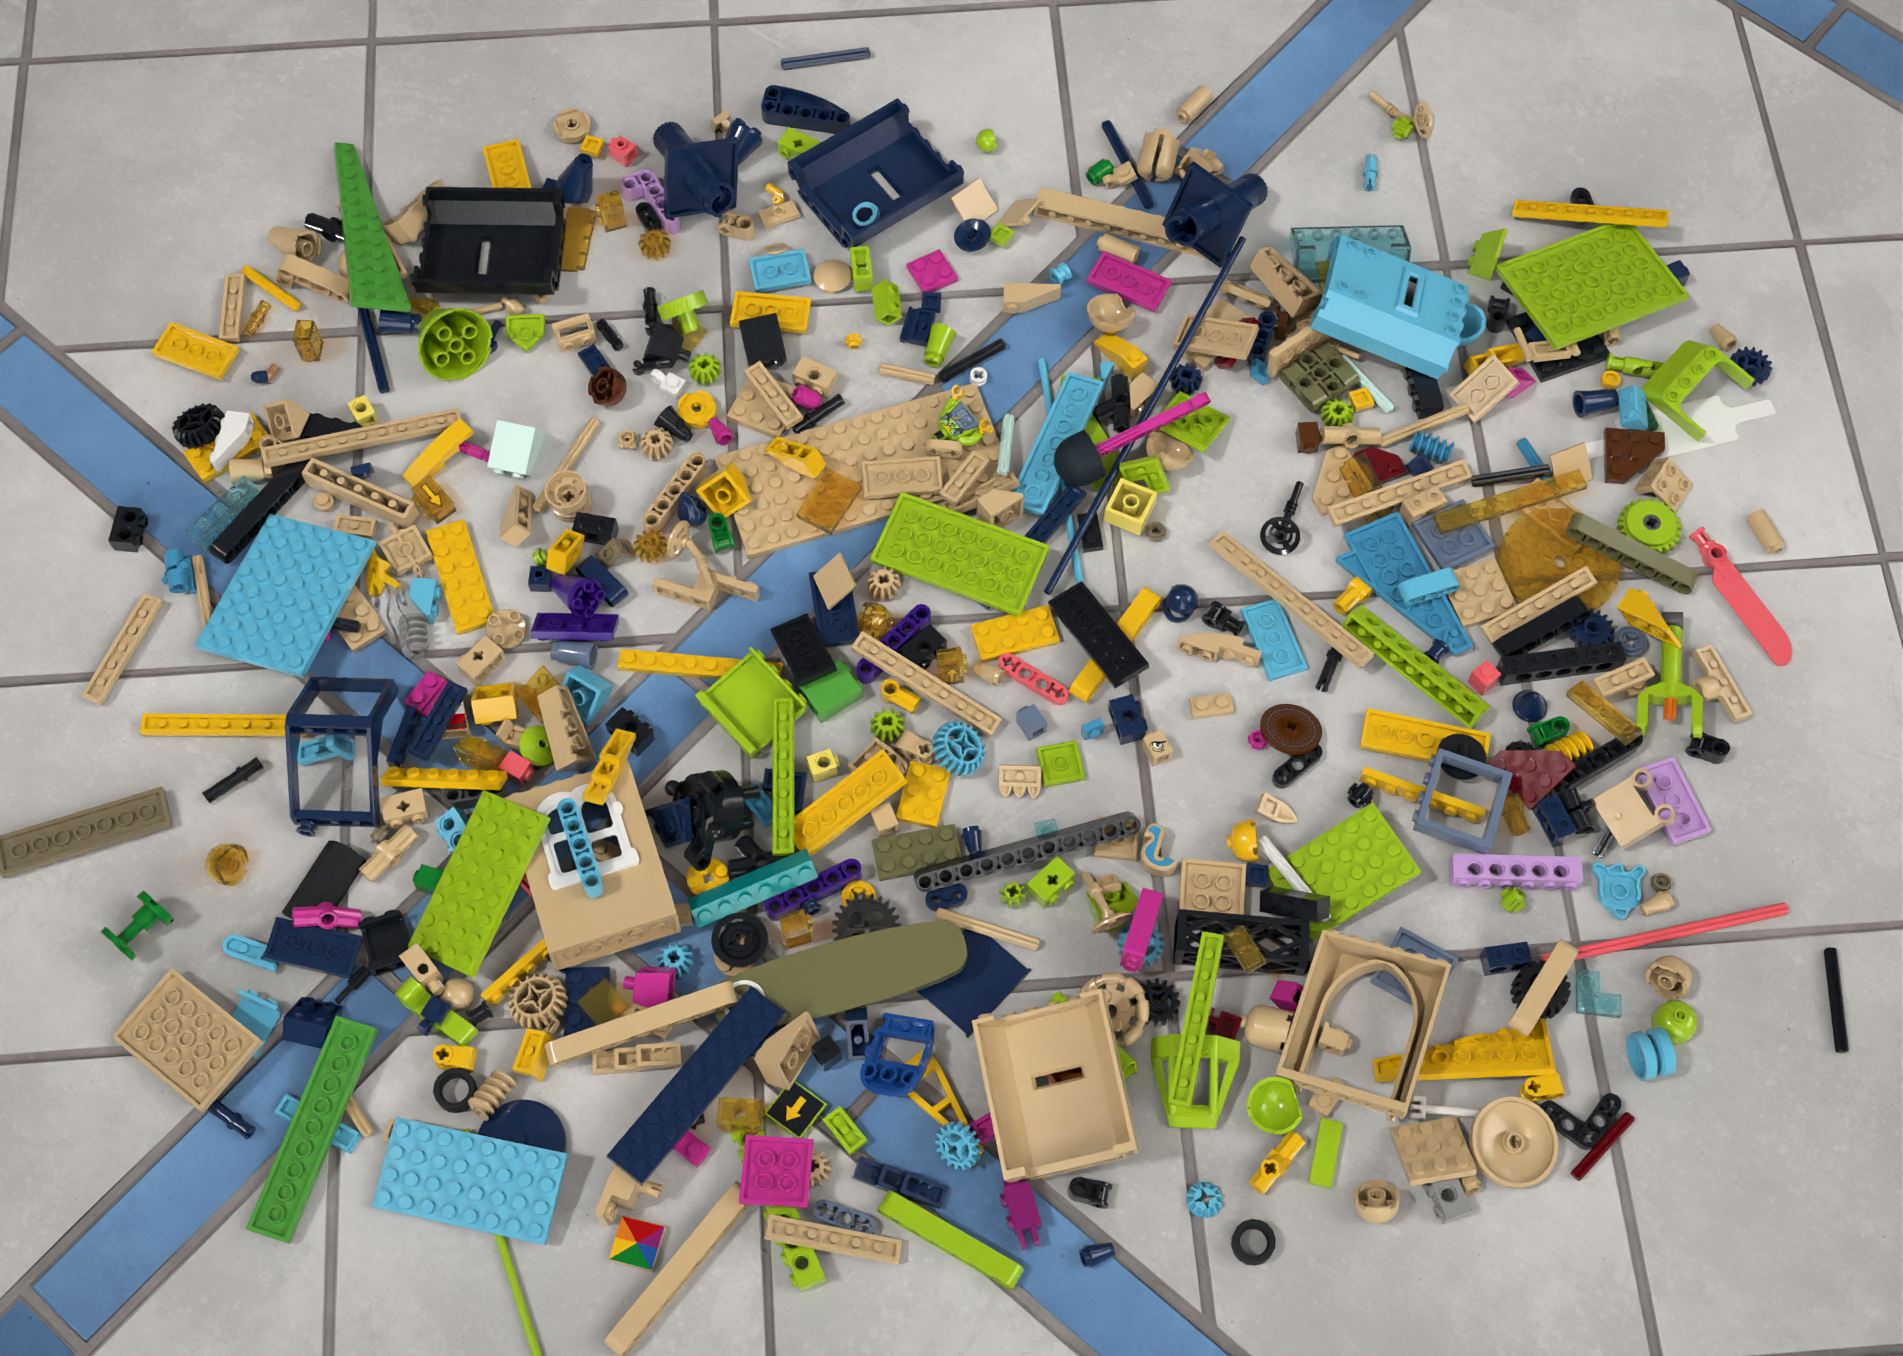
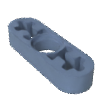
(862, 1218)

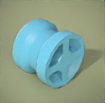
(1060, 273)

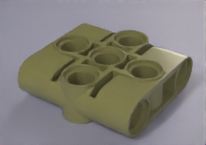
(1317, 388)

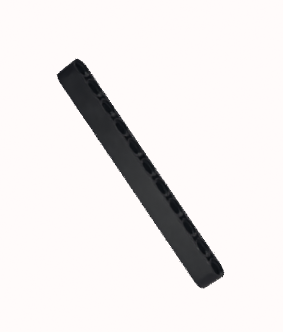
(1016, 849)

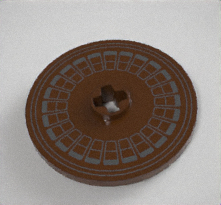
(1275, 729)

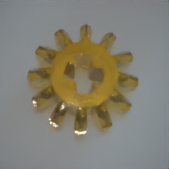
(654, 243)
(652, 539)

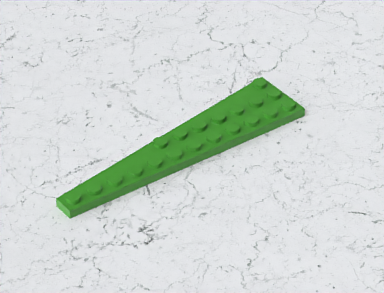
(369, 260)

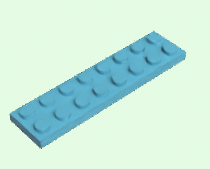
(1066, 417)

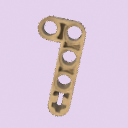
(313, 277)

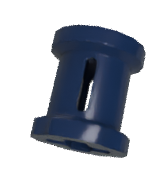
(1437, 650)

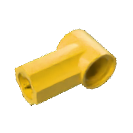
(1356, 592)
(901, 697)

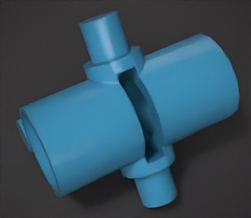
(179, 572)

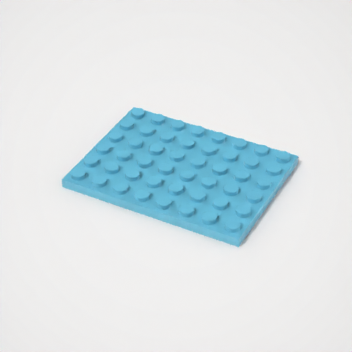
(285, 595)

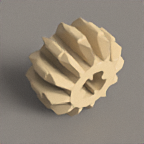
(656, 443)
(883, 583)
(821, 1168)

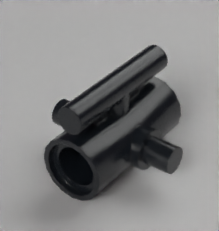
(1578, 810)

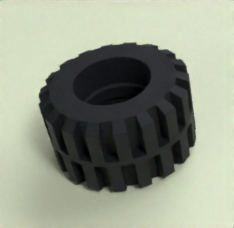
(1522, 984)

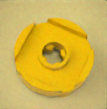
(697, 419)
(717, 871)

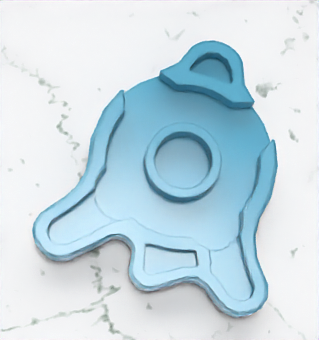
(1618, 889)

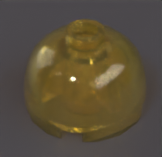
(875, 620)
(226, 863)

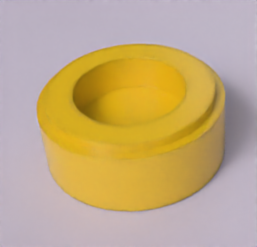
(1610, 379)

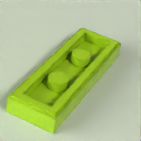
(1325, 1153)

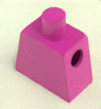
(651, 985)

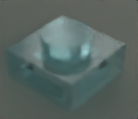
(1045, 826)

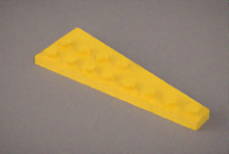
(1480, 1056)

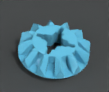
(1199, 1208)

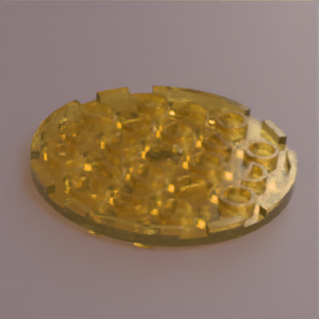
(1539, 539)

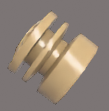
(567, 495)

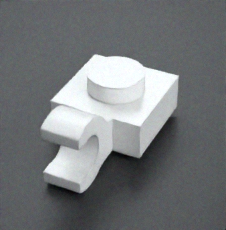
(669, 384)

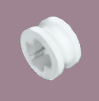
(978, 371)

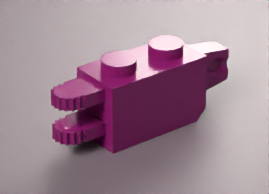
(1022, 1211)

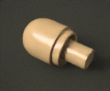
(513, 306)

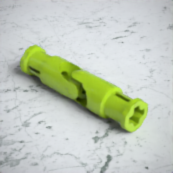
(1631, 365)

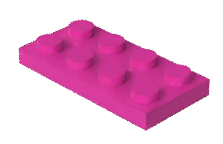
(1129, 281)

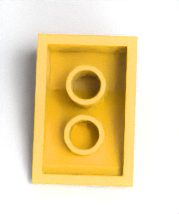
(1643, 615)

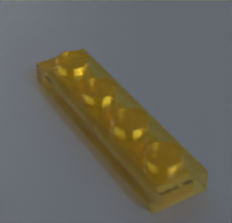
(1604, 713)

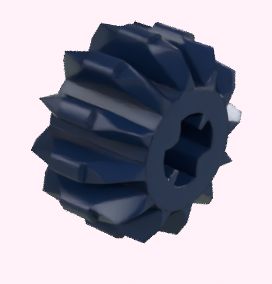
(1186, 379)

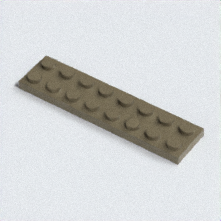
(84, 832)

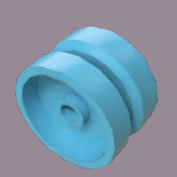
(1651, 1053)

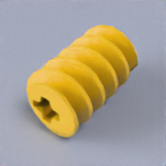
(1572, 745)

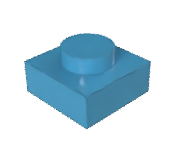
(1259, 371)
(1092, 729)

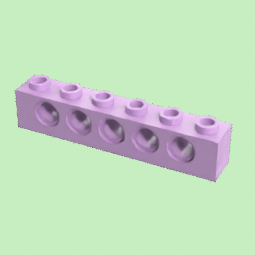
(1546, 865)

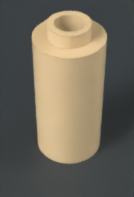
(1194, 104)
(1118, 248)
(1765, 531)

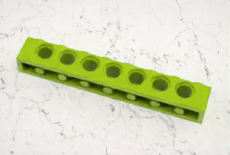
(1416, 666)
(813, 1273)

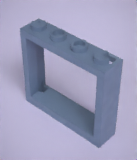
(1451, 835)

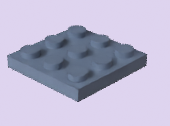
(1455, 546)
(1412, 944)

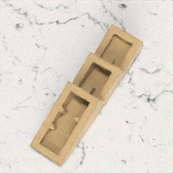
(636, 1059)

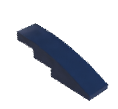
(901, 1182)

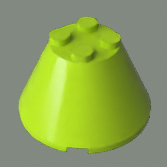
(453, 342)

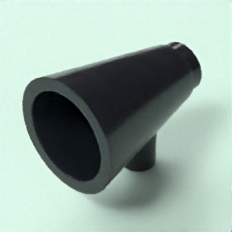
(674, 424)

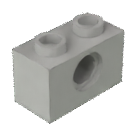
(1448, 1211)

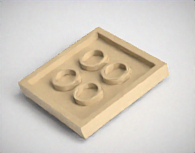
(754, 413)
(1481, 594)
(1212, 886)
(1433, 1151)

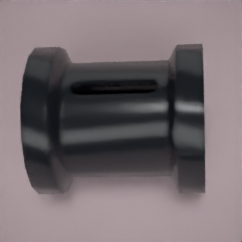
(479, 1013)

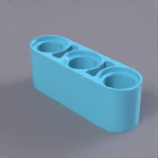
(1428, 586)

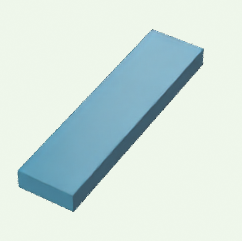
(345, 1137)

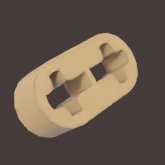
(943, 448)

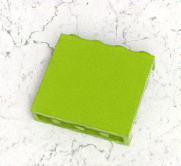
(744, 701)

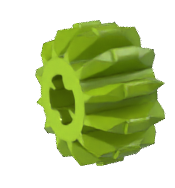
(704, 368)
(1336, 413)
(887, 718)

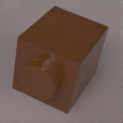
(1307, 437)

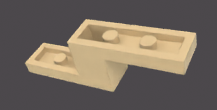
(704, 597)

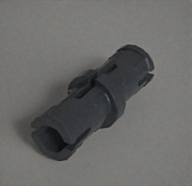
(650, 305)

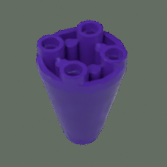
(578, 593)

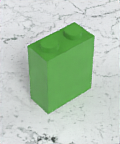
(832, 692)

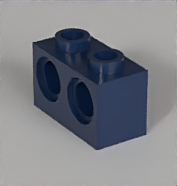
(1505, 958)

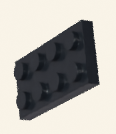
(803, 650)

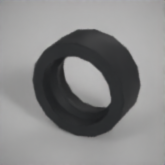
(446, 1076)
(1262, 1227)

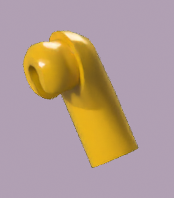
(778, 194)

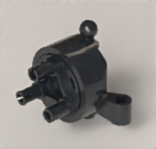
(715, 811)

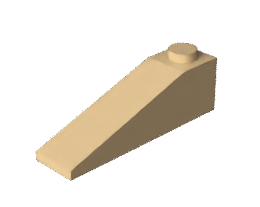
(410, 221)

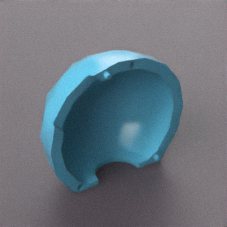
(1474, 324)

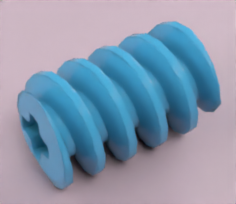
(1431, 446)

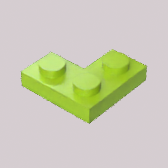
(1148, 469)

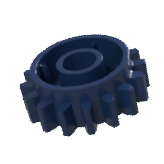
(1598, 624)

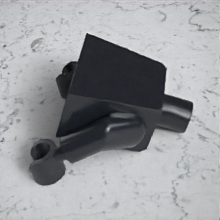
(662, 348)

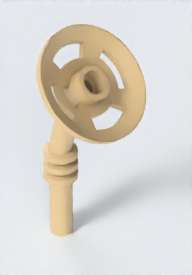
(1421, 120)
(1305, 319)
(683, 542)
(1109, 918)

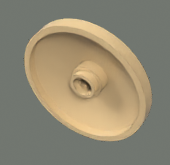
(1513, 1142)

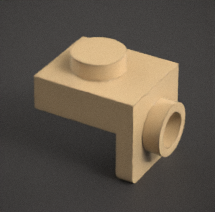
(509, 734)

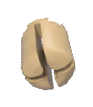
(1167, 146)

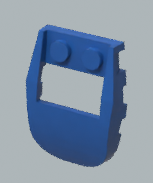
(891, 1077)

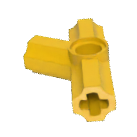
(1276, 1162)

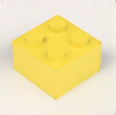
(1130, 506)

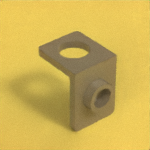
(613, 551)

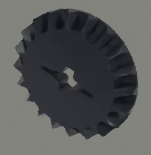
(739, 925)

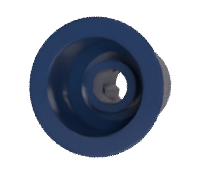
(398, 322)
(1594, 401)

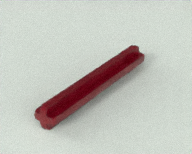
(1602, 1146)

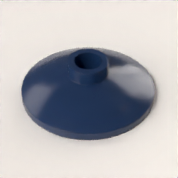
(971, 229)

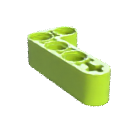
(454, 1027)

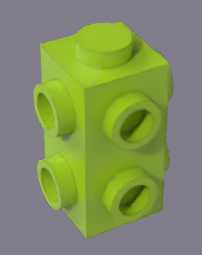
(886, 302)

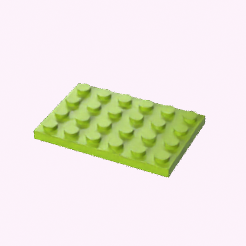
(1351, 864)

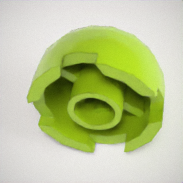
(1677, 1020)

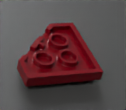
(1533, 772)

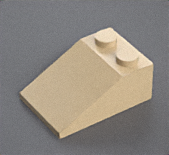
(787, 1051)

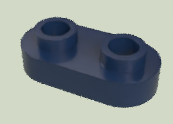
(946, 897)

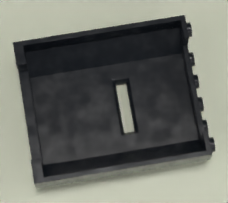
(524, 237)

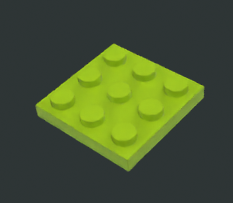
(1199, 427)

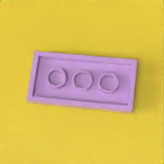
(1672, 789)

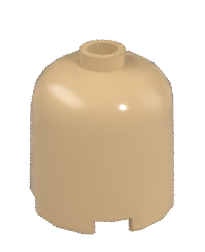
(1267, 1027)

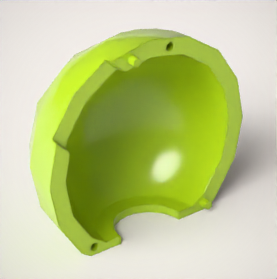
(1274, 1106)

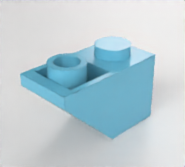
(424, 597)

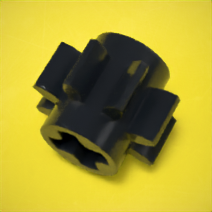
(1360, 795)

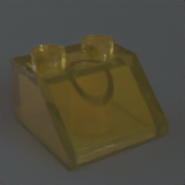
(479, 754)

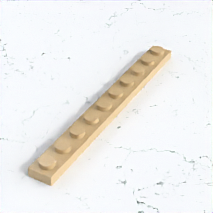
(358, 438)
(1291, 600)

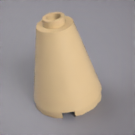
(296, 241)

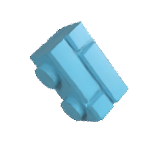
(1633, 408)

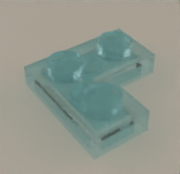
(1592, 1001)

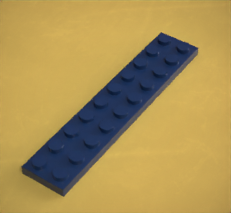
(695, 1086)

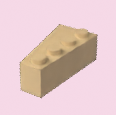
(1285, 282)
(565, 730)

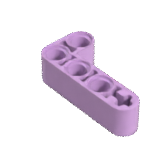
(646, 185)

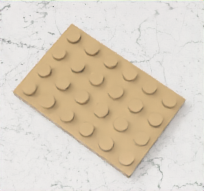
(187, 1040)

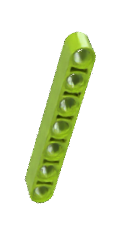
(950, 1240)

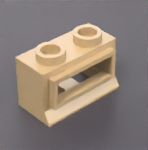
(577, 339)

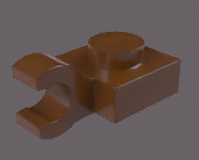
(1281, 322)

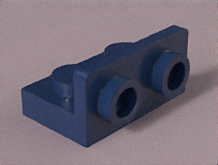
(1554, 820)

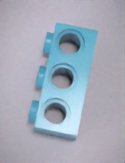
(444, 823)

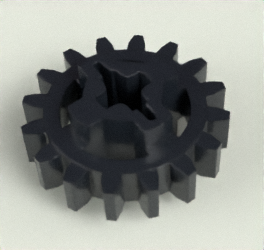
(1162, 1008)

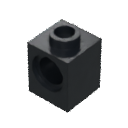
(826, 1053)

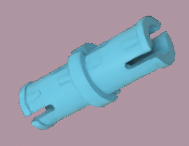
(1370, 173)

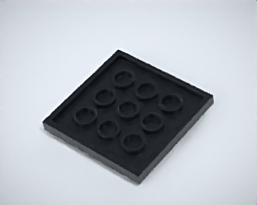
(1592, 352)

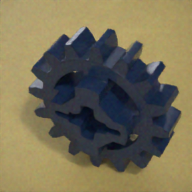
(1753, 363)

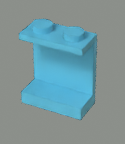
(257, 1015)

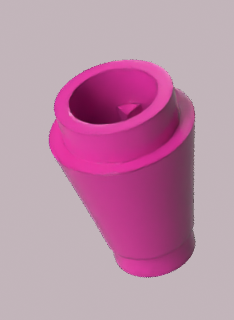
(720, 432)

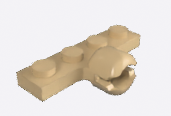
(1719, 684)

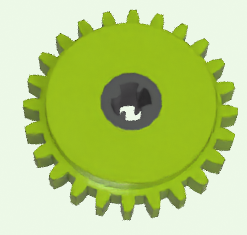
(1650, 524)

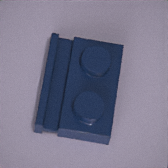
(917, 326)

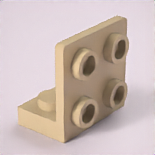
(1665, 482)

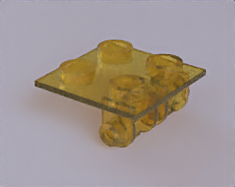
(536, 685)

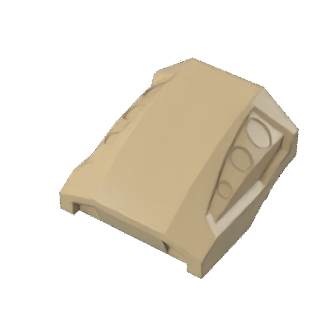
(873, 749)

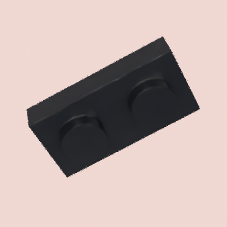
(1092, 538)

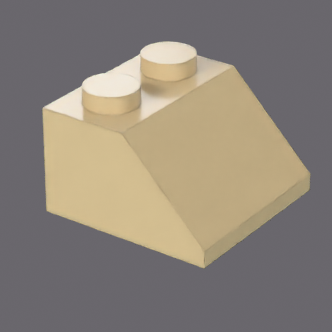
(1000, 507)

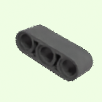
(464, 798)

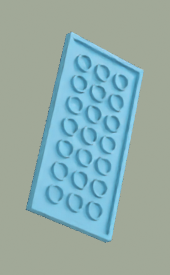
(470, 1180)

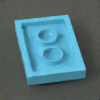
(779, 271)

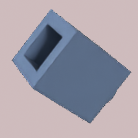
(1031, 722)

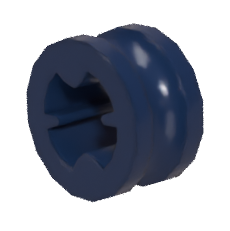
(306, 828)
(811, 906)

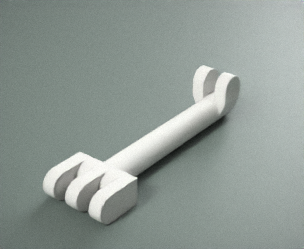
(1424, 1108)

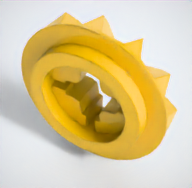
(858, 888)

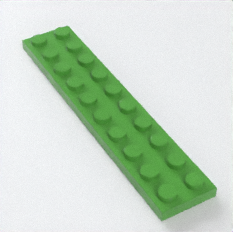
(312, 1130)

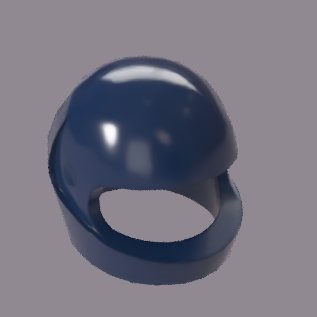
(1181, 600)

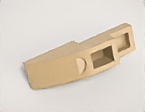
(1211, 645)

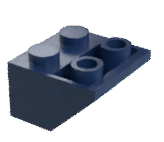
(310, 1021)

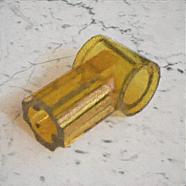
(1514, 815)

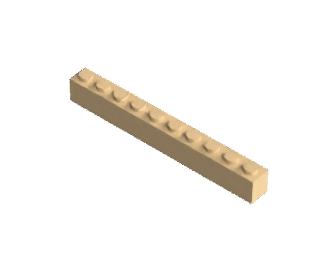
(1106, 219)

